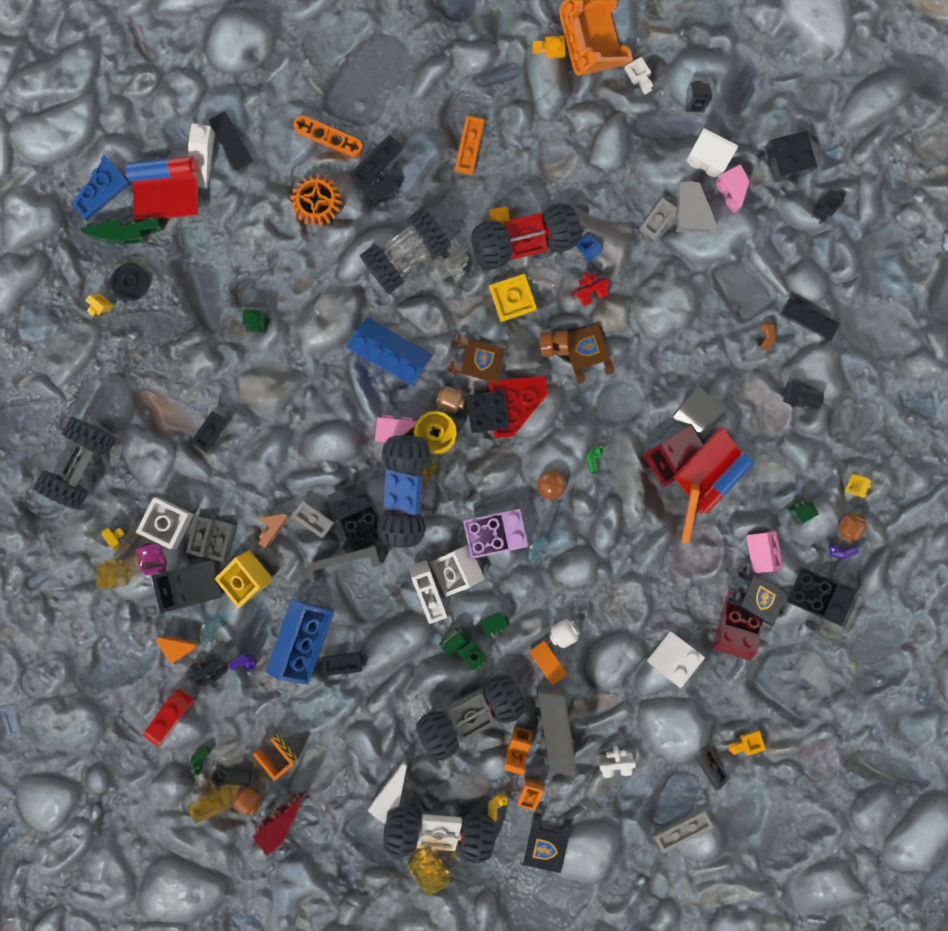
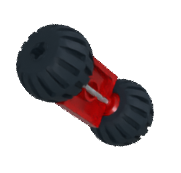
(526, 235)

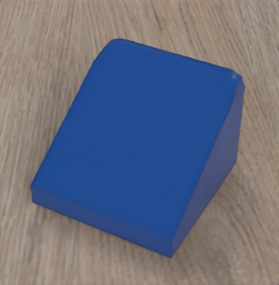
(589, 247)

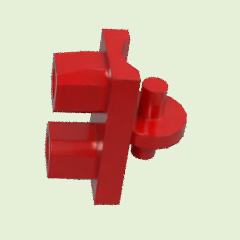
(598, 285)

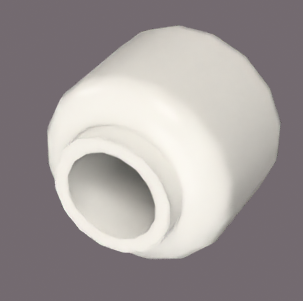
(564, 633)

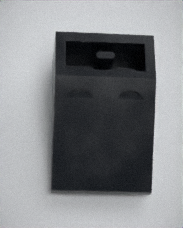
(356, 514)
(186, 586)
(823, 597)

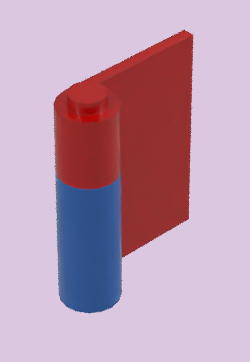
(164, 187)
(715, 470)

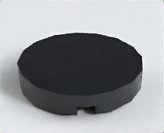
(130, 282)

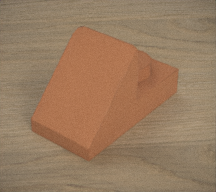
(275, 524)

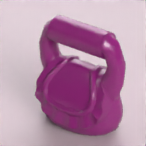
(150, 553)

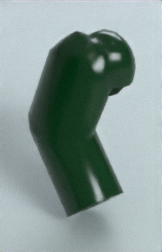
(196, 762)

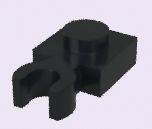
(828, 205)

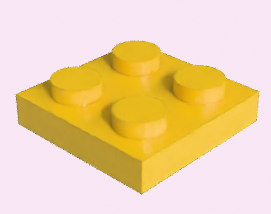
(512, 298)

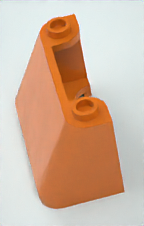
(592, 36)

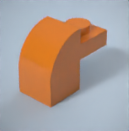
(518, 750)

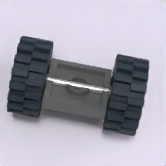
(65, 487)

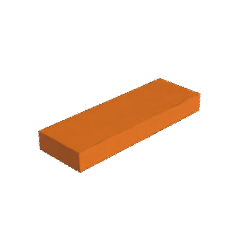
(469, 145)
(690, 513)

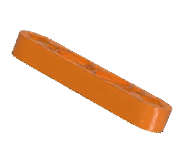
(328, 136)

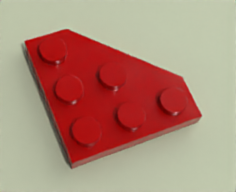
(521, 398)

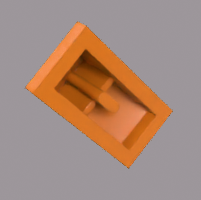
(175, 648)
(530, 793)

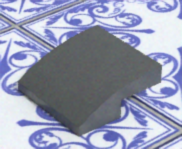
(700, 412)
(210, 538)

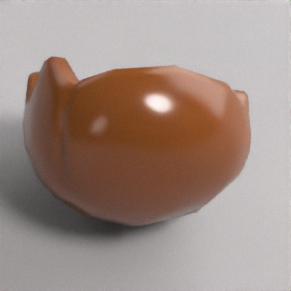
(551, 484)

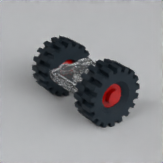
(406, 250)

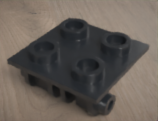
(487, 411)

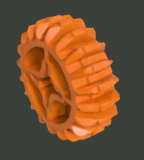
(302, 197)

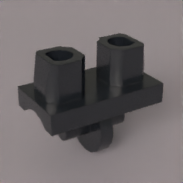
(210, 673)

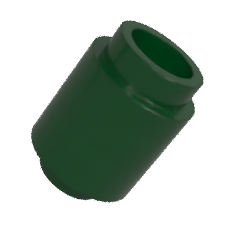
(453, 640)

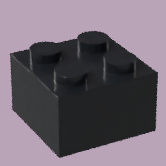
(790, 156)

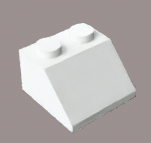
(711, 153)
(457, 571)
(675, 659)

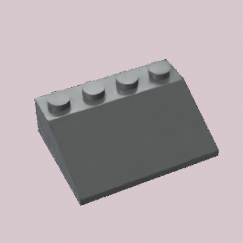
(556, 731)

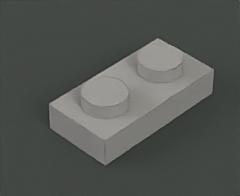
(658, 219)
(312, 519)

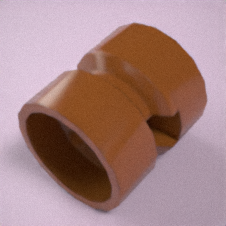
(548, 345)

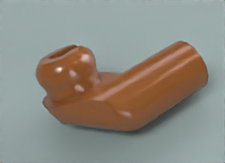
(770, 333)

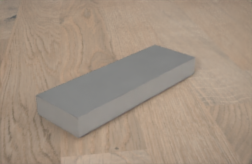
(683, 831)

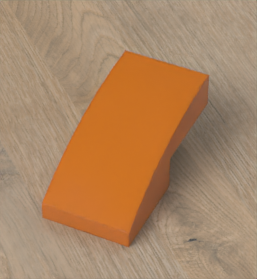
(548, 663)

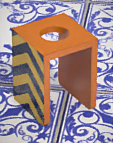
(267, 763)

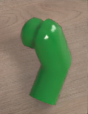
(592, 457)

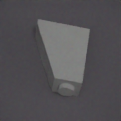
(693, 209)

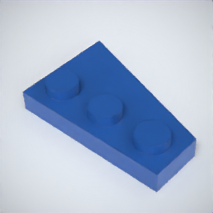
(100, 189)

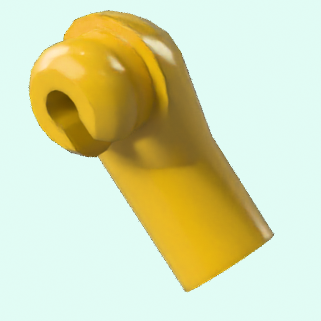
(495, 803)

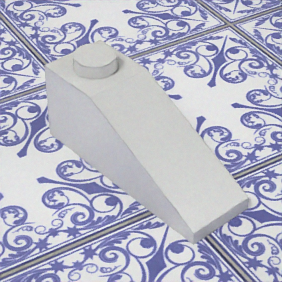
(201, 148)
(427, 591)
(389, 795)

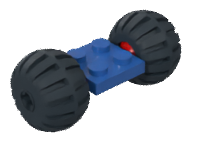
(403, 524)

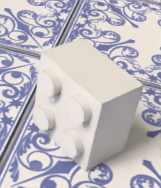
(165, 523)

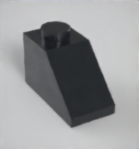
(698, 96)

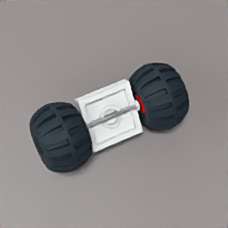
(472, 832)

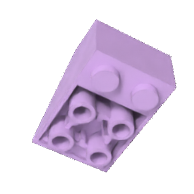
(495, 533)

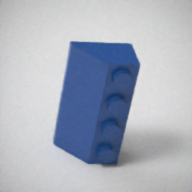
(389, 352)
(299, 642)

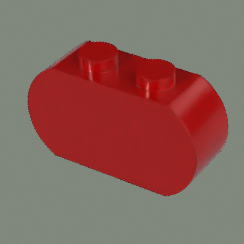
(168, 717)

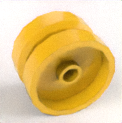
(436, 421)

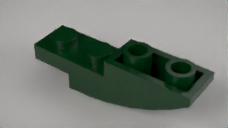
(115, 232)

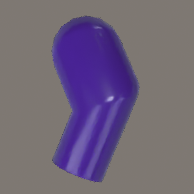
(844, 553)
(243, 660)

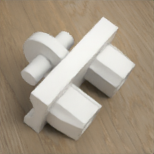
(616, 760)

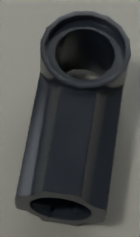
(798, 395)
(233, 776)

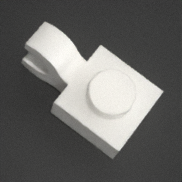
(639, 72)

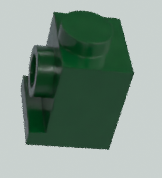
(254, 320)
(802, 511)
(494, 623)
(470, 648)

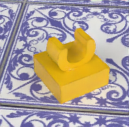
(98, 304)
(858, 486)
(113, 537)

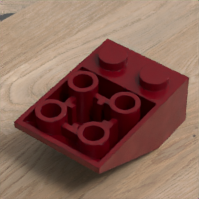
(672, 454)
(737, 631)
(273, 830)

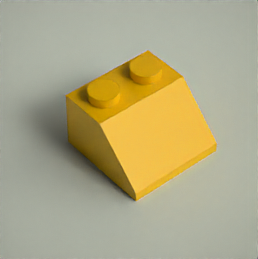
(243, 578)

